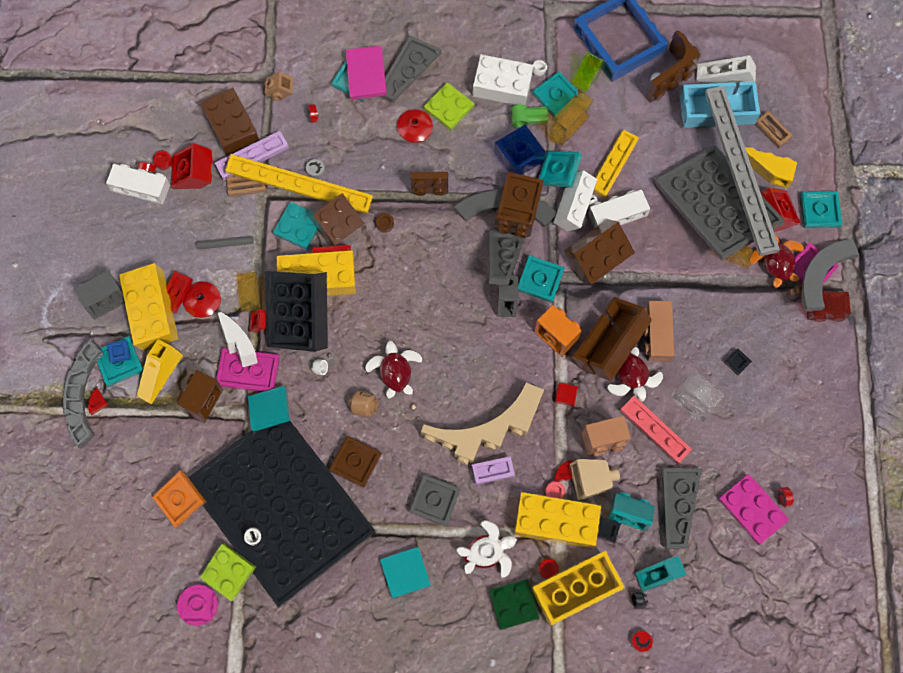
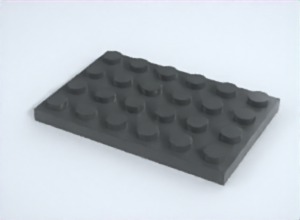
(710, 202)

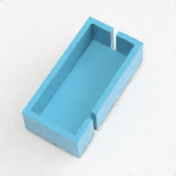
(697, 110)

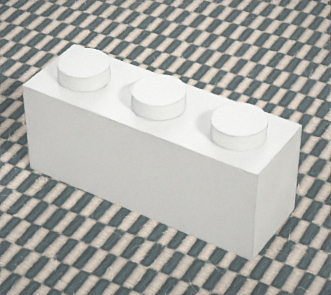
(138, 183)
(575, 202)
(622, 209)

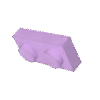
(493, 470)

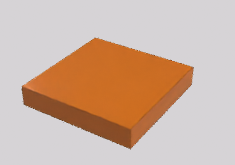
(178, 499)

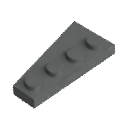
(408, 66)
(503, 256)
(679, 500)

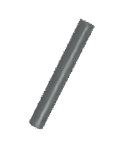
(225, 242)

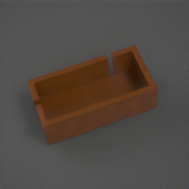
(610, 344)

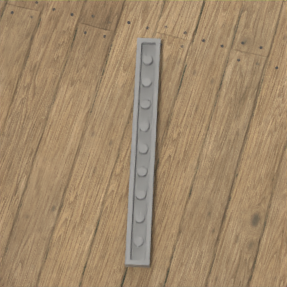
(742, 171)

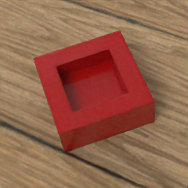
(257, 321)
(566, 394)

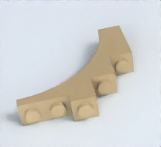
(491, 434)

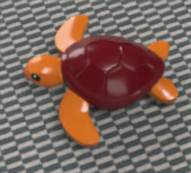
(780, 264)

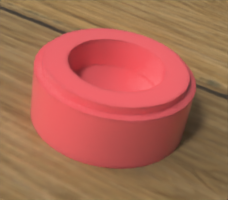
(555, 490)

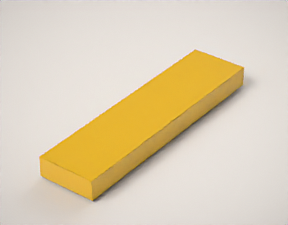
(614, 163)

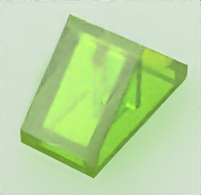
(587, 72)

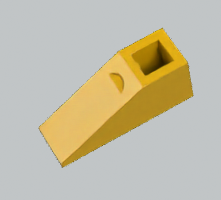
(772, 168)
(157, 369)

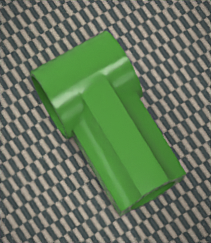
(532, 115)

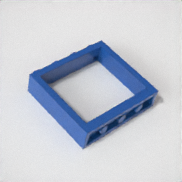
(595, 47)

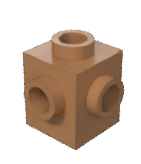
(279, 86)

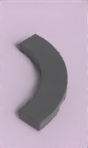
(491, 200)
(818, 268)
(75, 392)

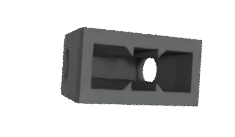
(508, 298)

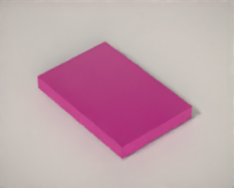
(366, 72)
(255, 377)

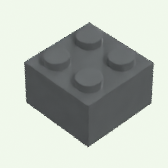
(100, 294)

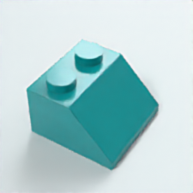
(631, 512)

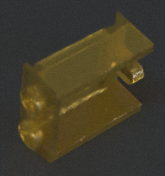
(570, 118)

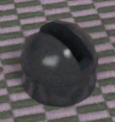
(638, 600)

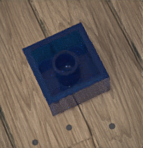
(519, 151)

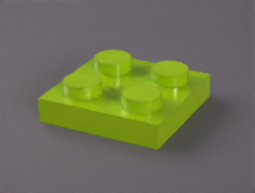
(449, 106)
(227, 572)

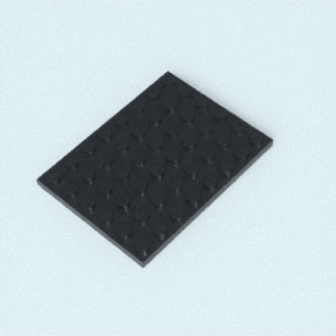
(294, 501)

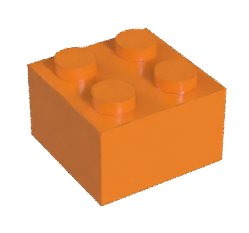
(557, 330)

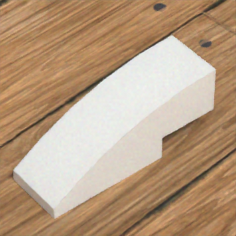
(237, 340)

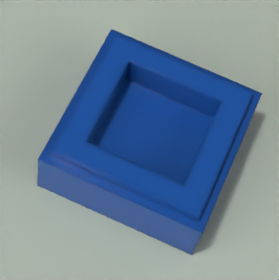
(119, 351)

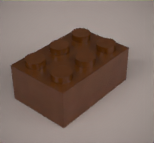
(229, 121)
(599, 251)

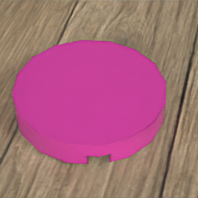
(197, 605)

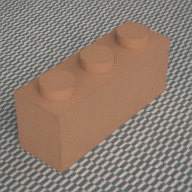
(660, 332)

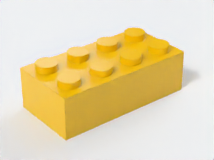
(338, 265)
(148, 306)
(557, 520)
(577, 588)

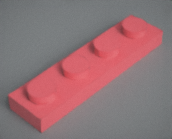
(655, 430)

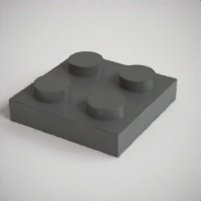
(435, 501)

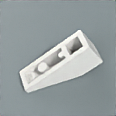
(727, 71)

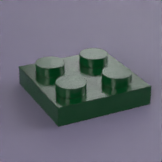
(514, 604)

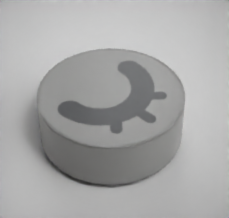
(315, 168)

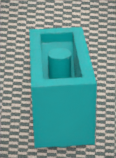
(660, 573)

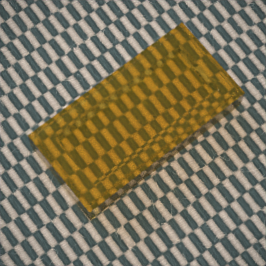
(248, 291)

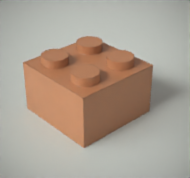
(606, 436)

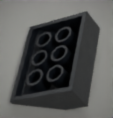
(296, 310)

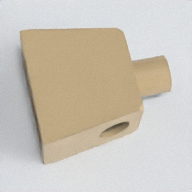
(592, 477)

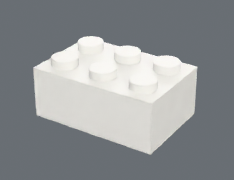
(502, 80)

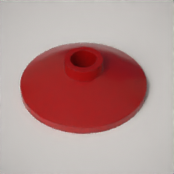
(417, 132)
(206, 306)

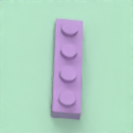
(257, 152)

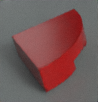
(96, 402)
(564, 472)

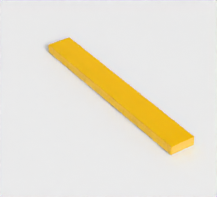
(296, 182)

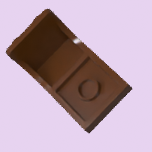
(687, 61)
(518, 205)

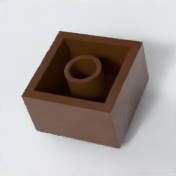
(337, 220)
(199, 396)

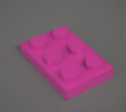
(753, 509)

